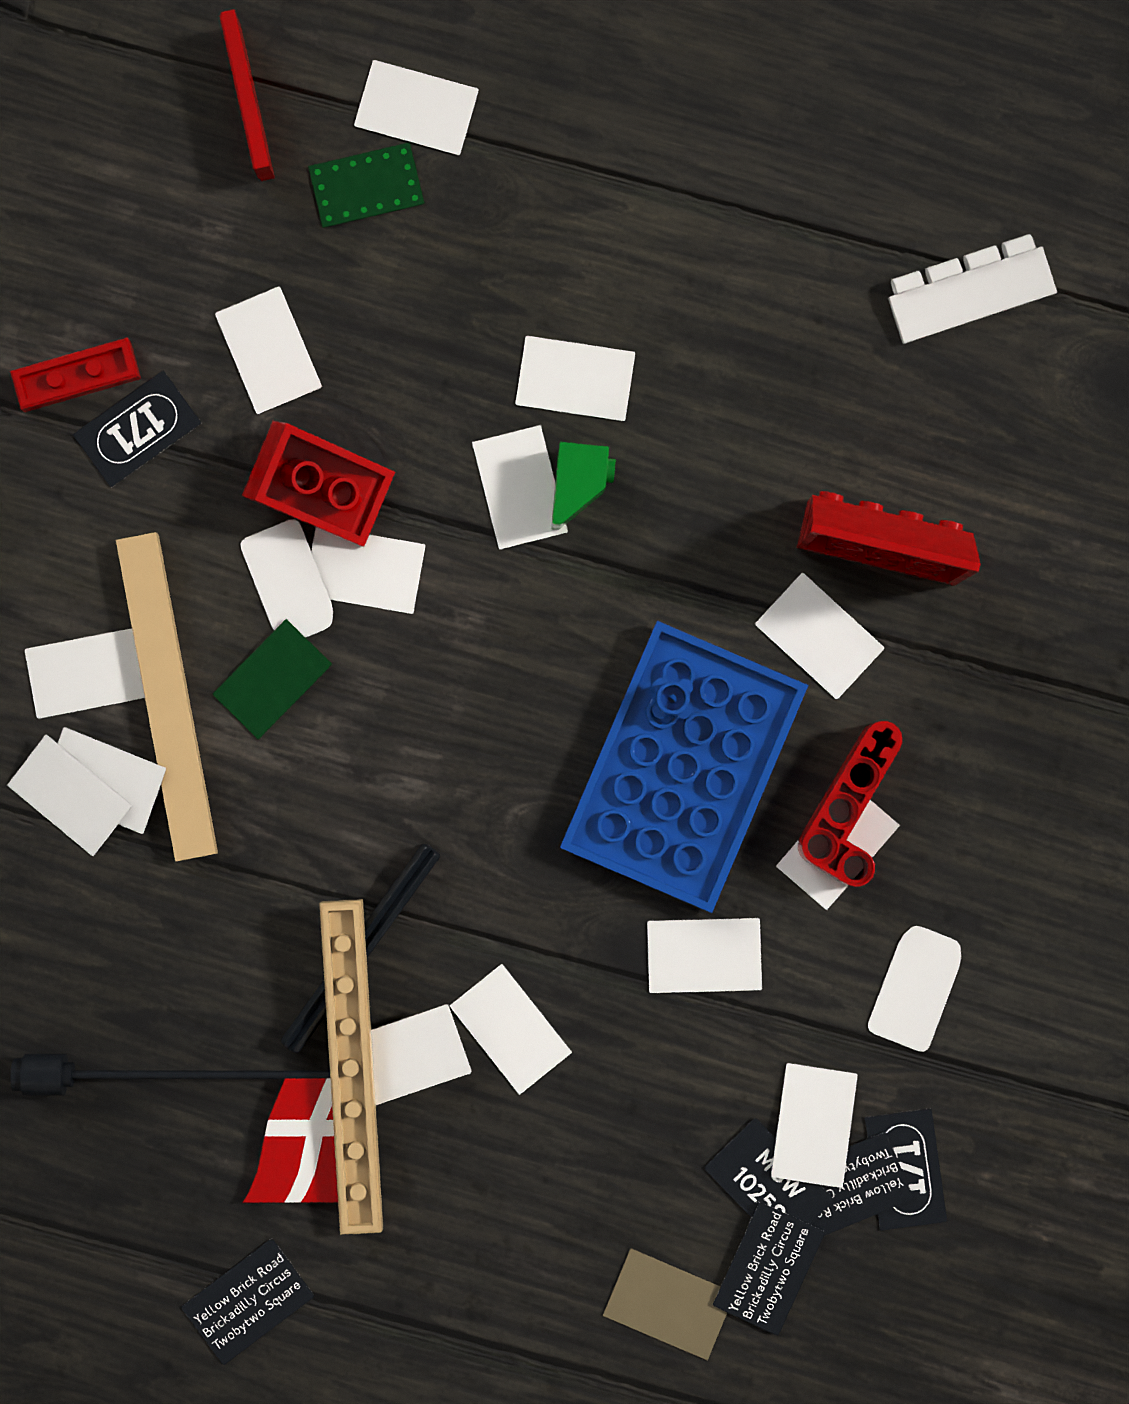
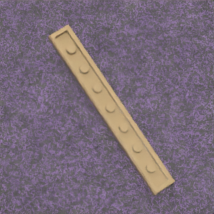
(166, 696)
(351, 1066)

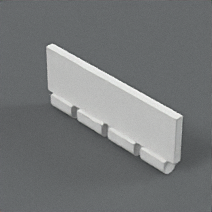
(963, 297)

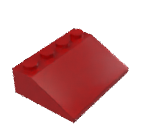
(888, 540)

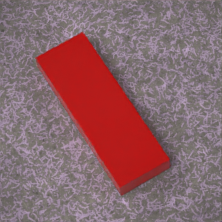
(75, 375)

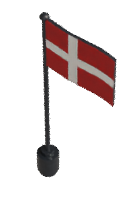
(299, 1136)

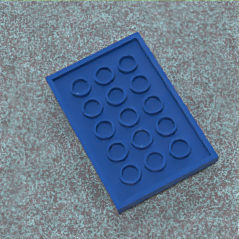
(681, 792)

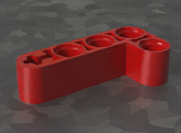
(857, 799)

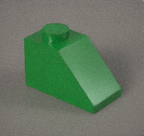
(579, 479)

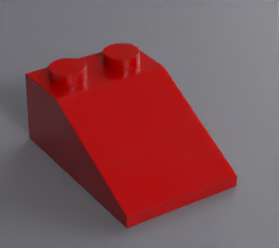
(318, 483)

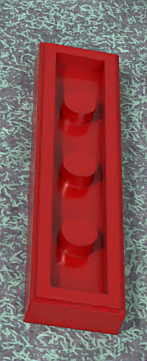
(246, 95)

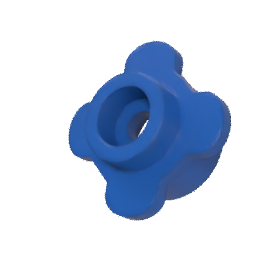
(682, 692)

